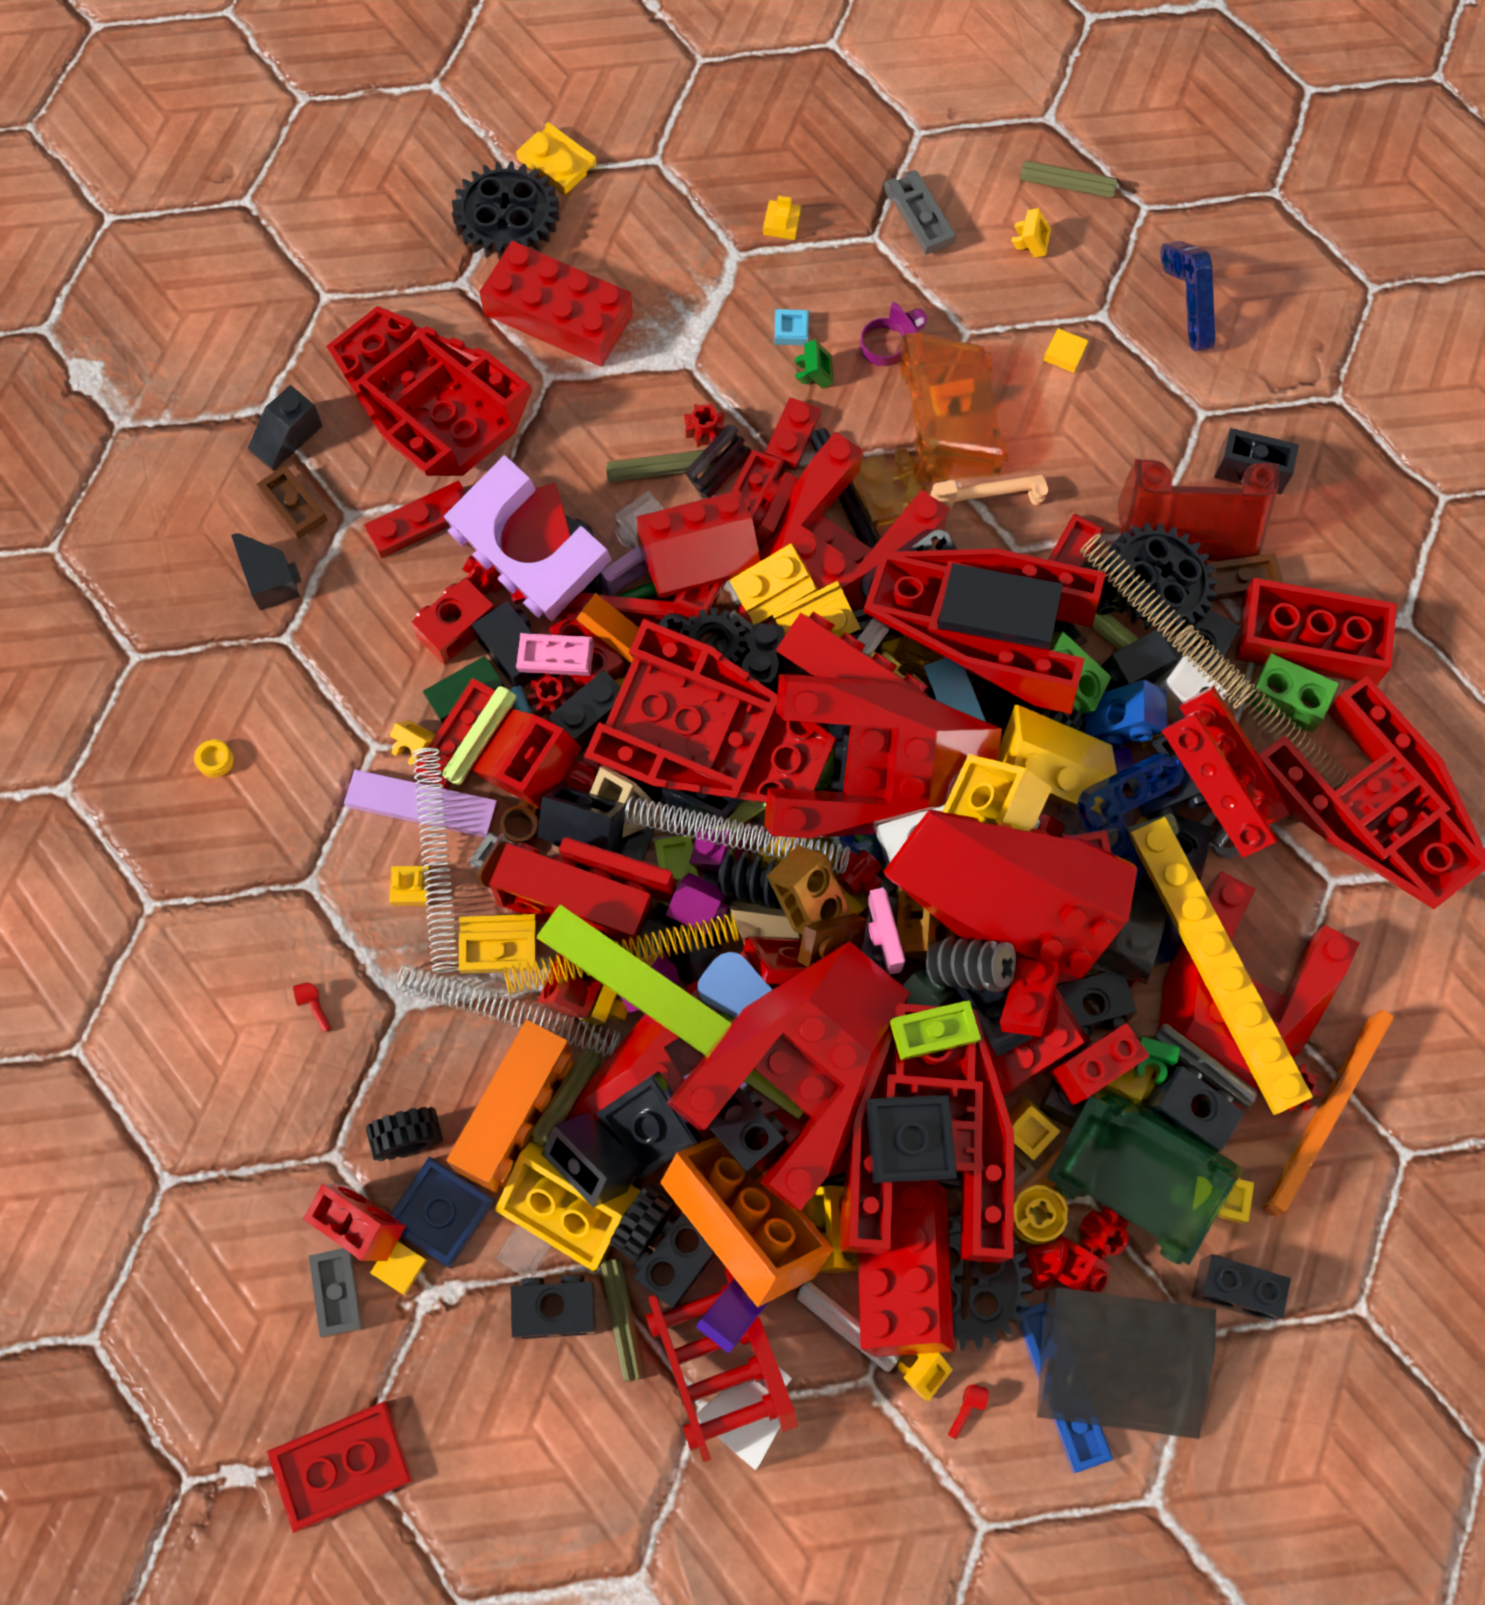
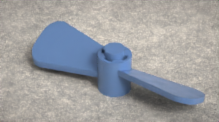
(731, 984)

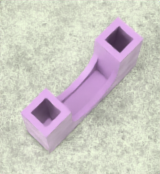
(547, 583)

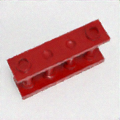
(1227, 771)
(760, 1367)

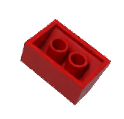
(698, 543)

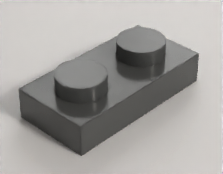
(335, 1292)

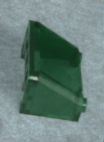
(1146, 1173)

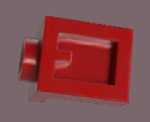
(1083, 1269)

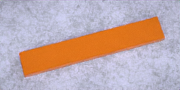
(1327, 1113)

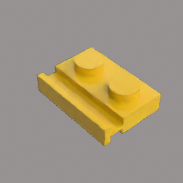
(557, 158)
(773, 584)
(827, 602)
(496, 942)

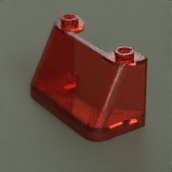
(1223, 520)

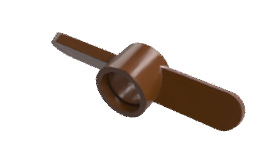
(522, 810)

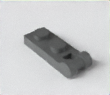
(920, 212)

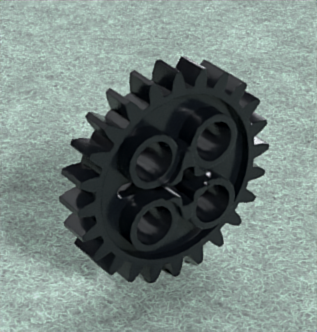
(500, 201)
(1169, 568)
(1002, 1285)

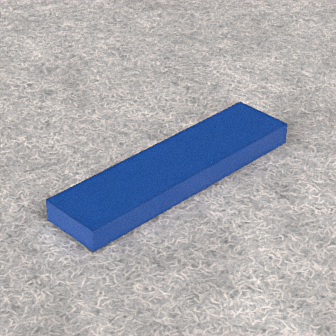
(1083, 1443)

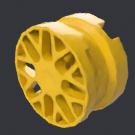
(1039, 1215)

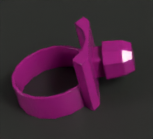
(898, 320)

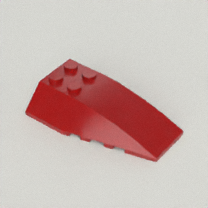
(430, 393)
(704, 725)
(1017, 887)

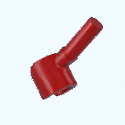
(308, 993)
(973, 1397)

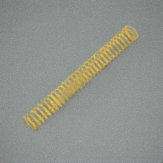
(734, 933)

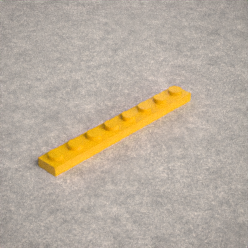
(1220, 966)

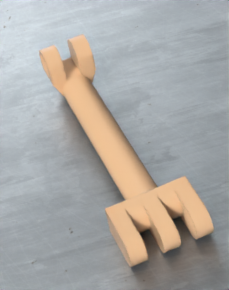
(948, 493)

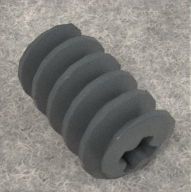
(971, 964)

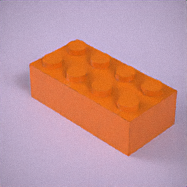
(511, 1107)
(744, 1223)

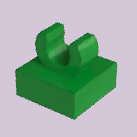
(817, 365)
(1160, 1059)

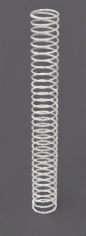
(724, 837)
(440, 969)
(405, 973)

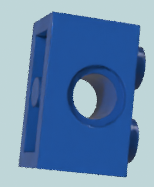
(1128, 714)

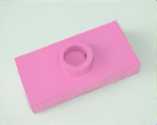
(555, 654)
(884, 931)

